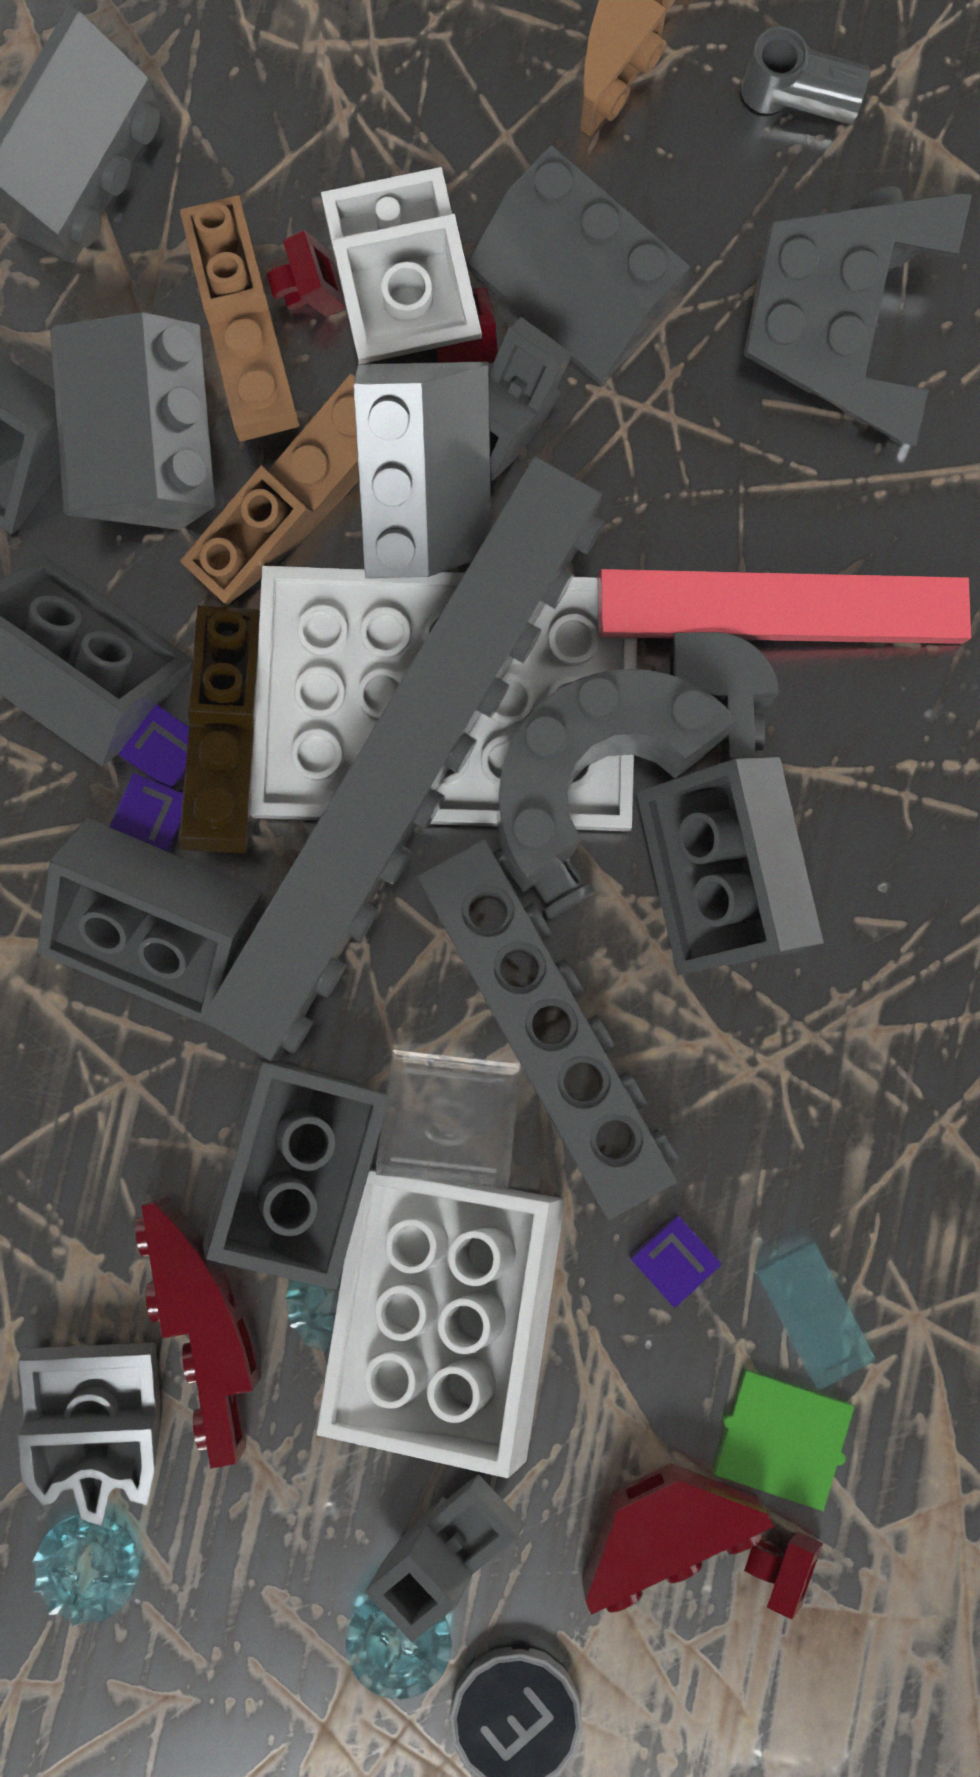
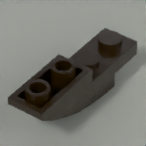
(220, 730)

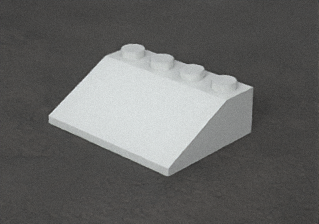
(442, 1322)

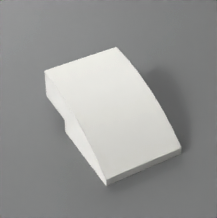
(401, 265)

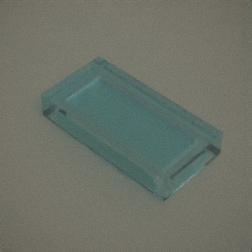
(814, 1315)

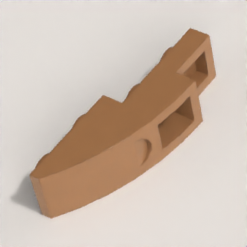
(619, 47)
(239, 318)
(281, 503)

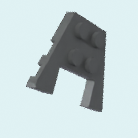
(824, 297)

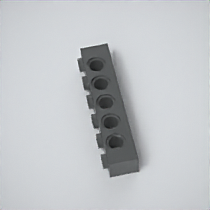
(614, 1180)

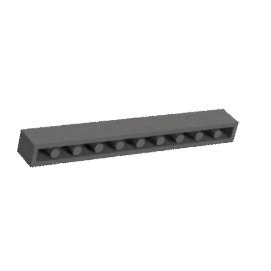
(405, 761)

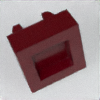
(308, 277)
(787, 1569)

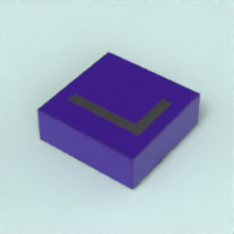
(159, 748)
(149, 813)
(675, 1260)

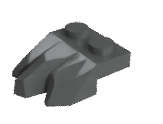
(89, 1423)

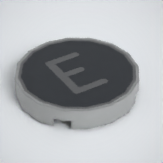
(516, 1715)

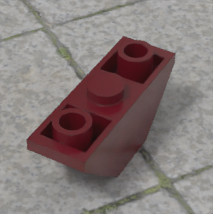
(665, 1531)

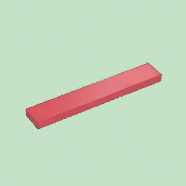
(784, 606)

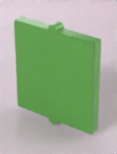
(783, 1439)

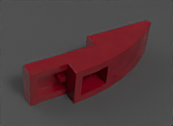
(198, 1300)

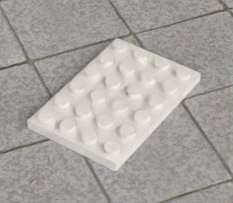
(339, 651)

